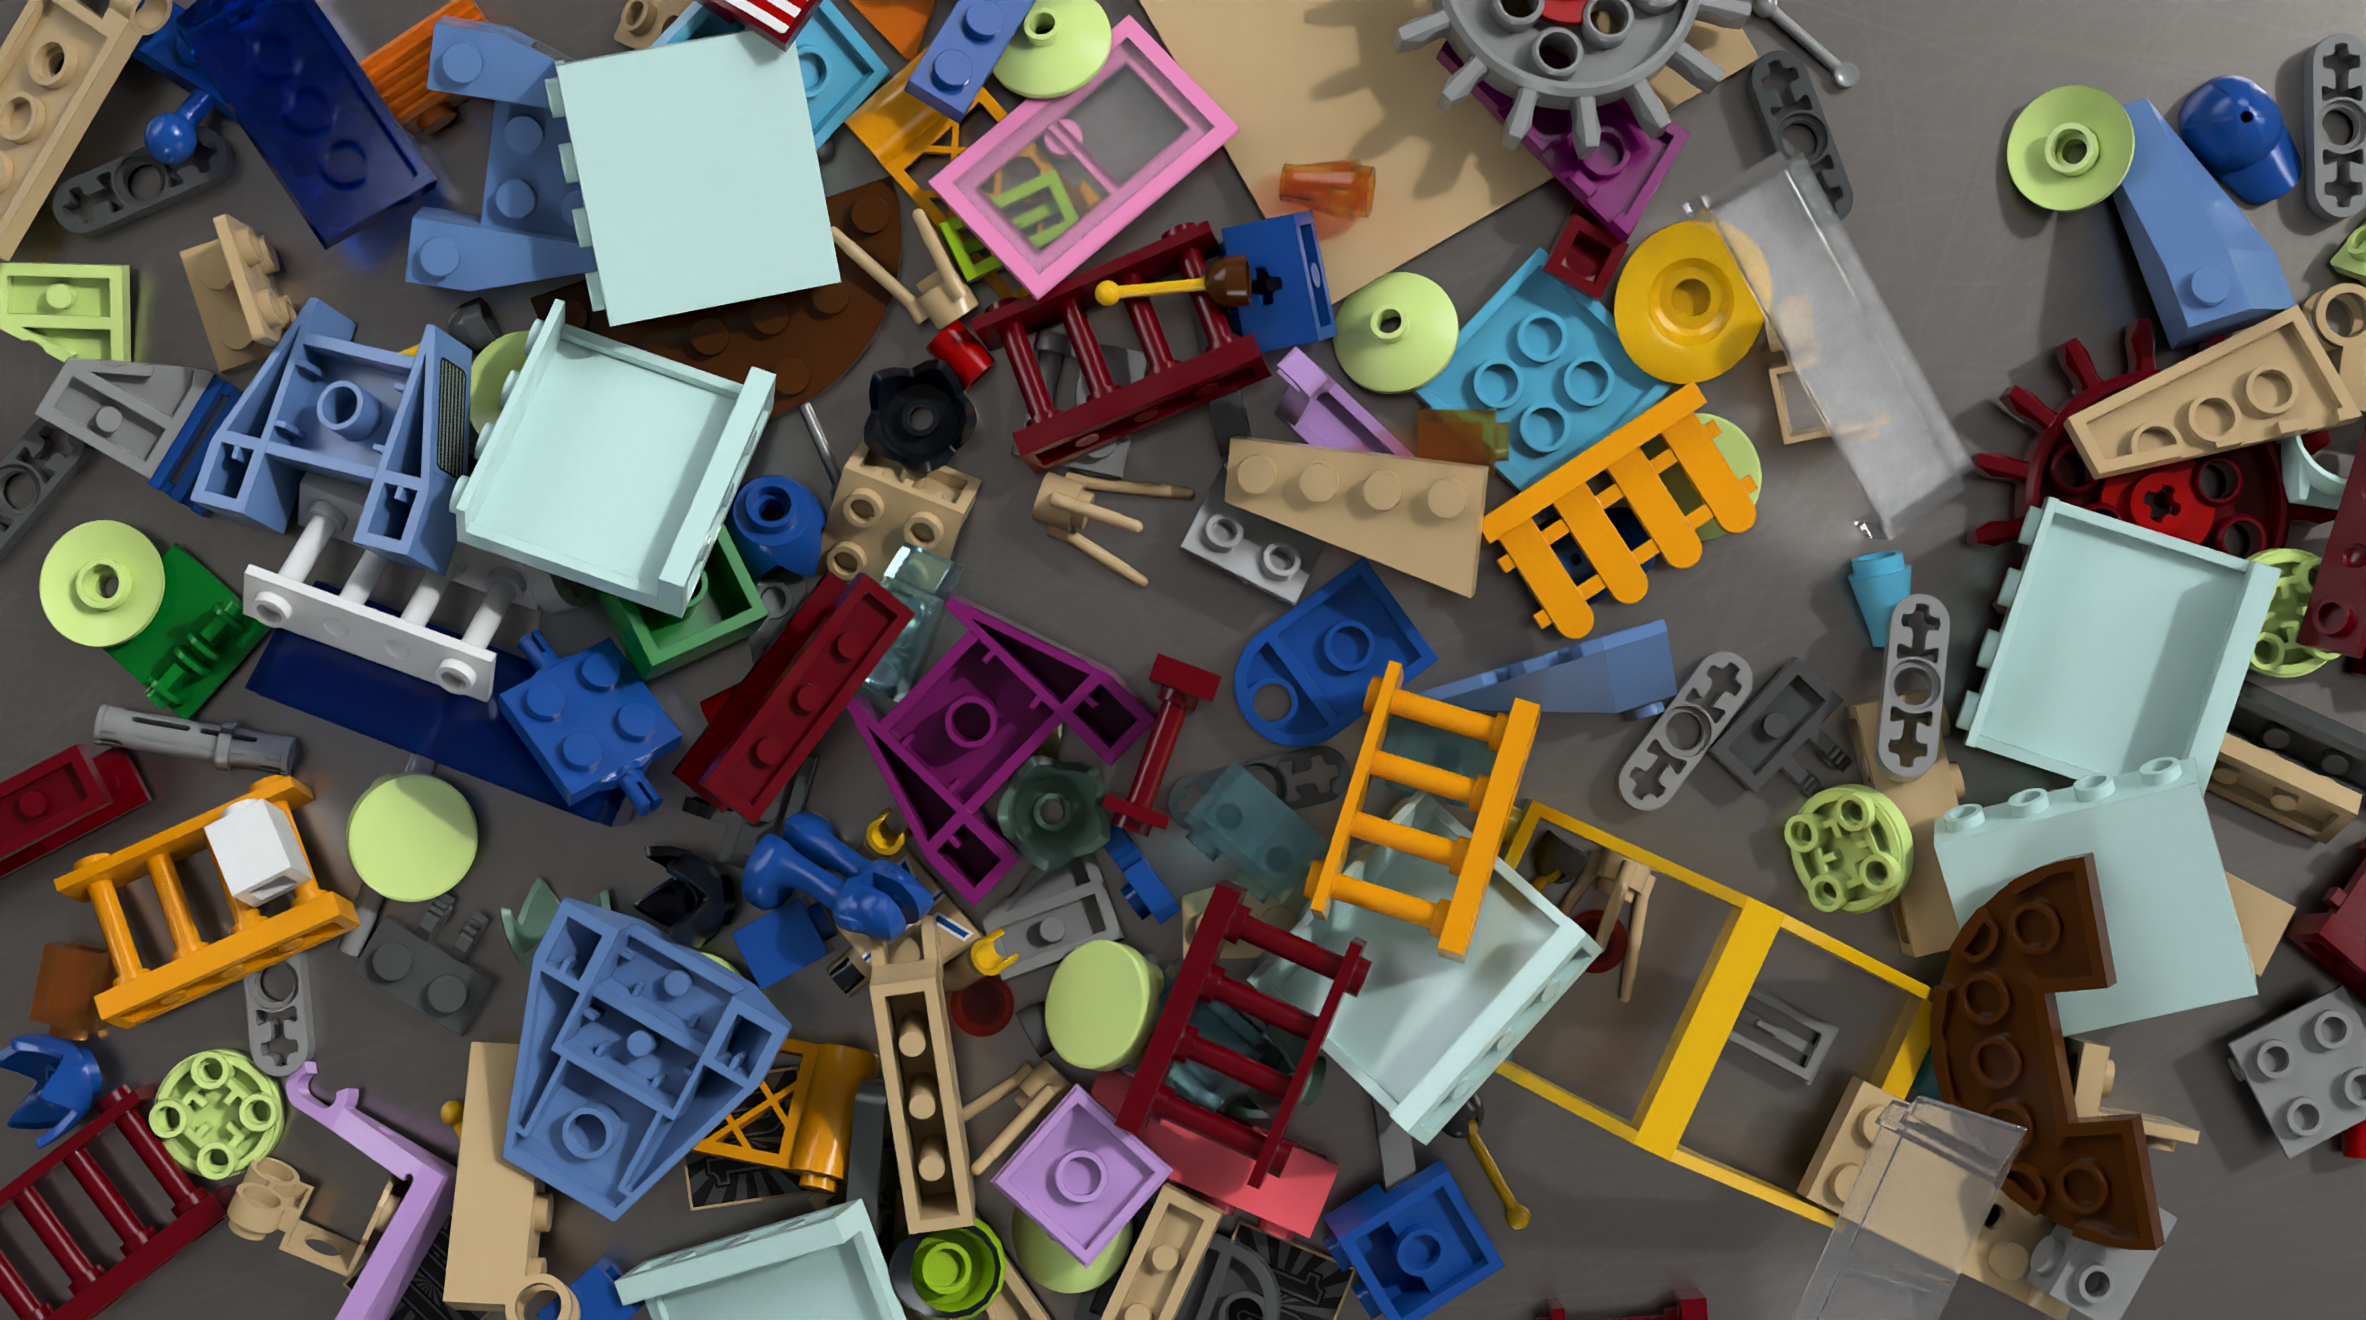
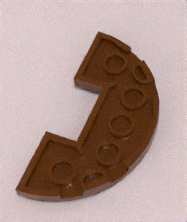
(798, 335)
(2006, 1057)

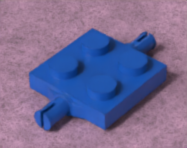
(589, 722)

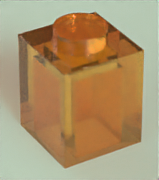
(1463, 436)
(66, 987)

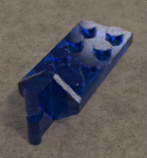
(307, 111)

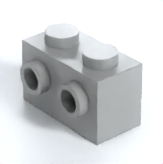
(2090, 1275)

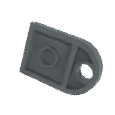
(1224, 1275)

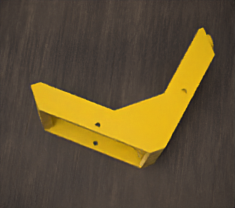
(1712, 1014)

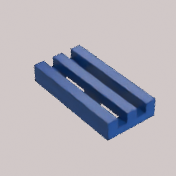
(186, 439)

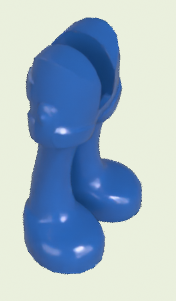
(873, 900)

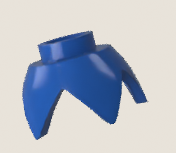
(788, 542)
(63, 1083)

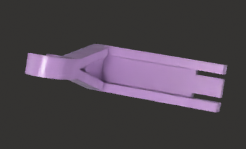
(1326, 414)
(418, 1215)

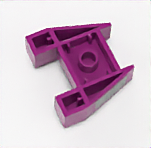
(977, 724)

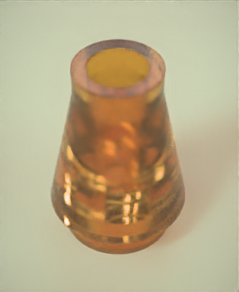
(1332, 187)

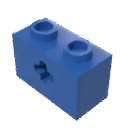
(1287, 249)

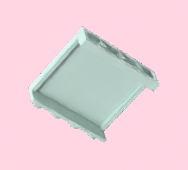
(693, 175)
(611, 464)
(2115, 647)
(2157, 877)
(1424, 1023)
(788, 1270)

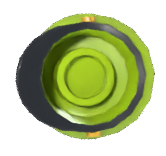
(947, 1271)

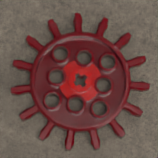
(2252, 473)

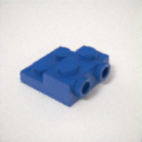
(1411, 1245)

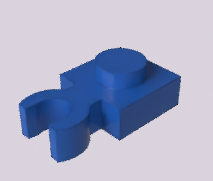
(1145, 889)

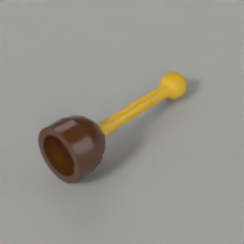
(1225, 282)

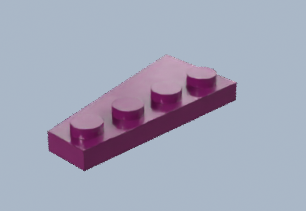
(1621, 172)

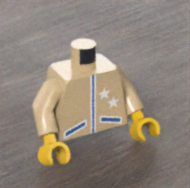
(965, 947)

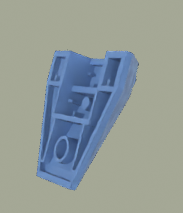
(629, 1055)

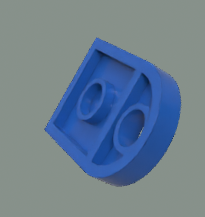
(1327, 656)

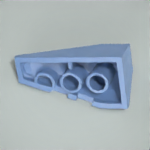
(2192, 241)
(1598, 676)

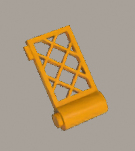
(903, 128)
(818, 1120)

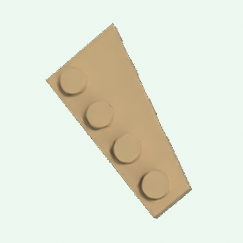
(1378, 505)

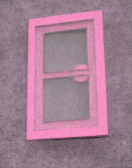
(1085, 164)

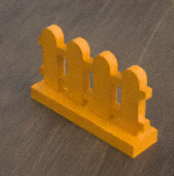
(1646, 495)

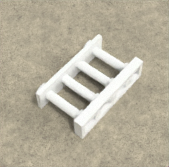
(460, 666)

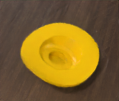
(1685, 305)

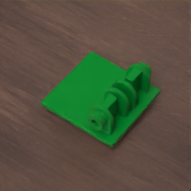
(192, 638)

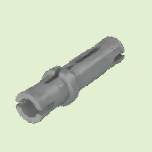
(180, 738)

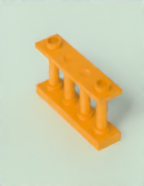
(1468, 857)
(197, 965)

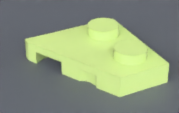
(68, 308)

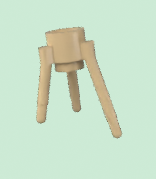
(943, 292)
(1066, 504)
(1621, 881)
(1040, 1093)

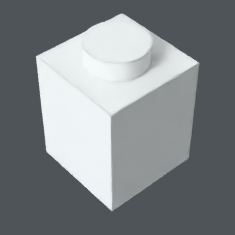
(257, 851)

